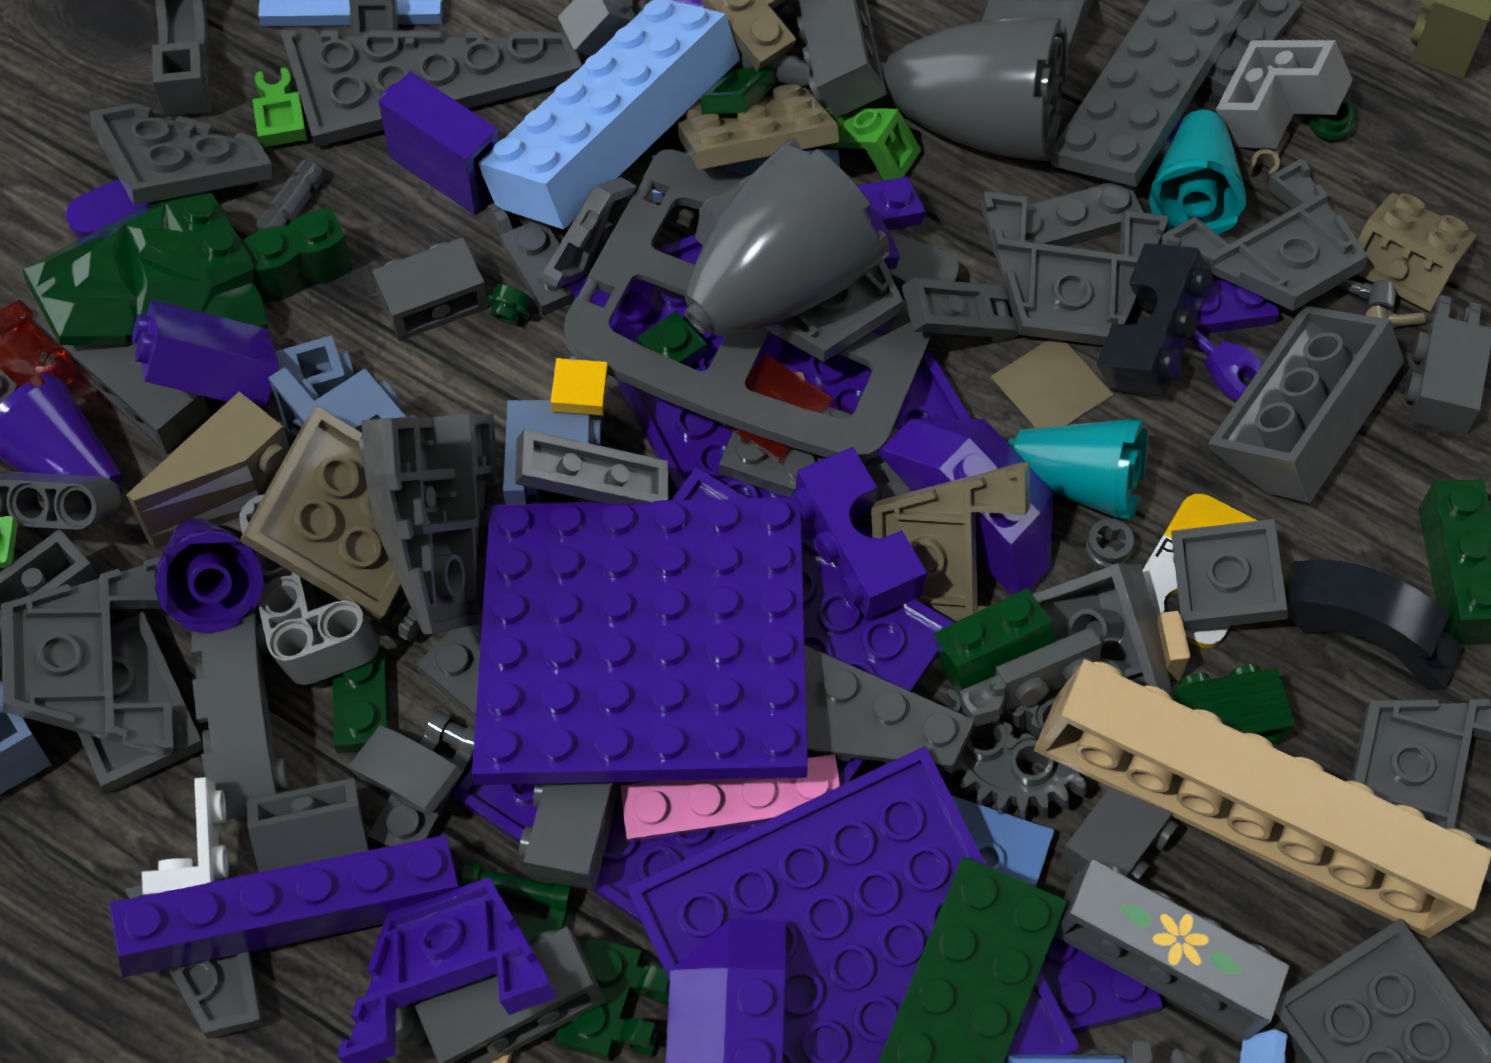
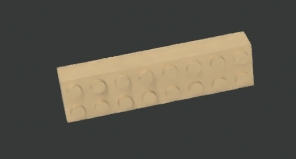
(1264, 800)

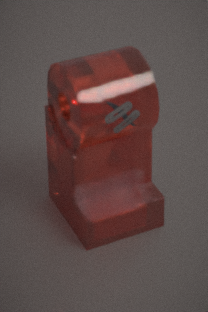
(27, 350)

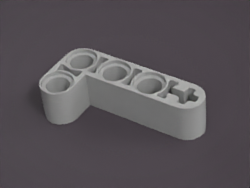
(297, 623)

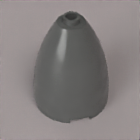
(985, 84)
(783, 245)

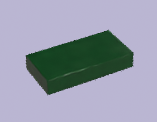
(737, 90)

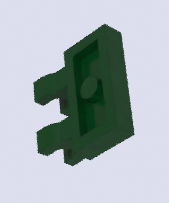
(604, 1027)

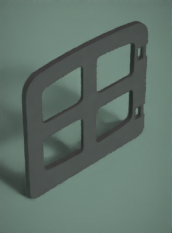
(721, 388)

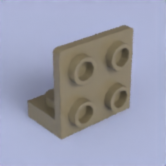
(1413, 248)

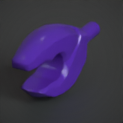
(1227, 363)

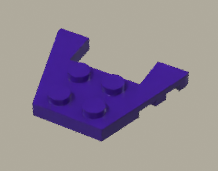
(438, 948)

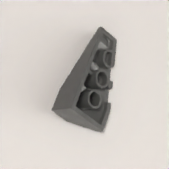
(1121, 614)

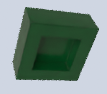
(675, 340)

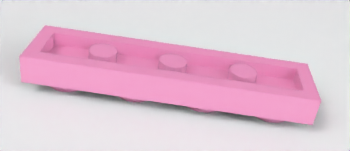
(693, 806)

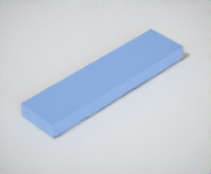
(338, 12)

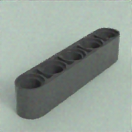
(62, 499)

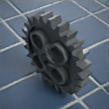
(997, 772)

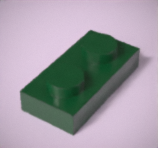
(360, 703)

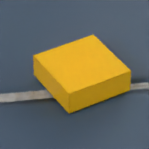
(579, 386)

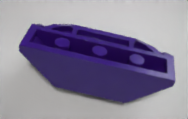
(944, 450)
(730, 996)

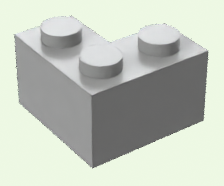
(1282, 81)

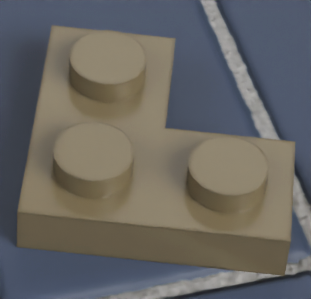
(755, 29)

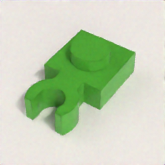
(278, 111)

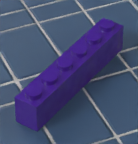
(277, 905)

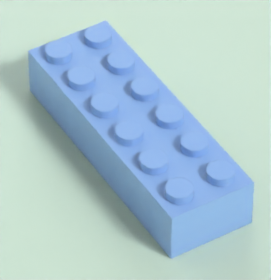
(609, 111)

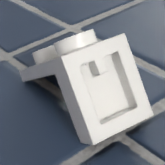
(212, 857)

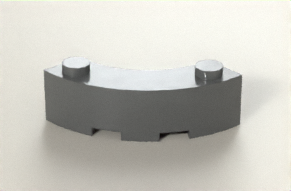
(234, 702)

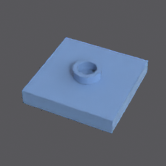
(1007, 841)

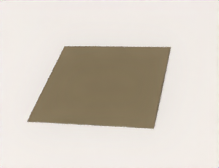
(1051, 385)

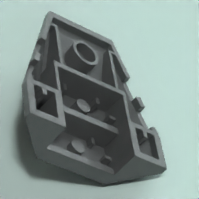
(429, 509)

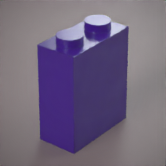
(438, 140)
(204, 353)

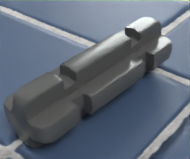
(292, 195)

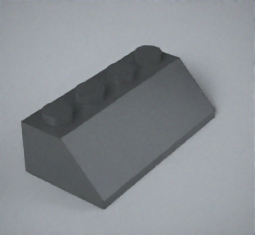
(1309, 401)

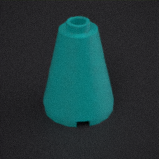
(1200, 175)
(1089, 462)

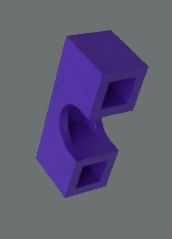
(873, 571)

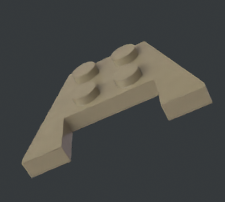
(943, 531)

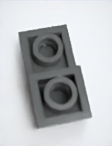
(405, 770)

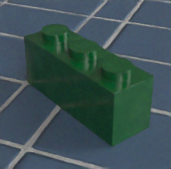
(1458, 550)

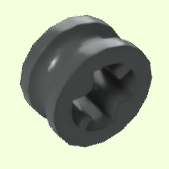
(1112, 530)

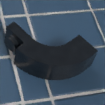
(1376, 607)

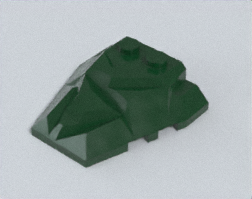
(160, 252)

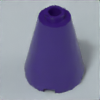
(50, 434)
(207, 577)

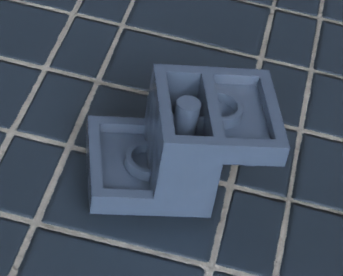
(351, 401)
(538, 417)

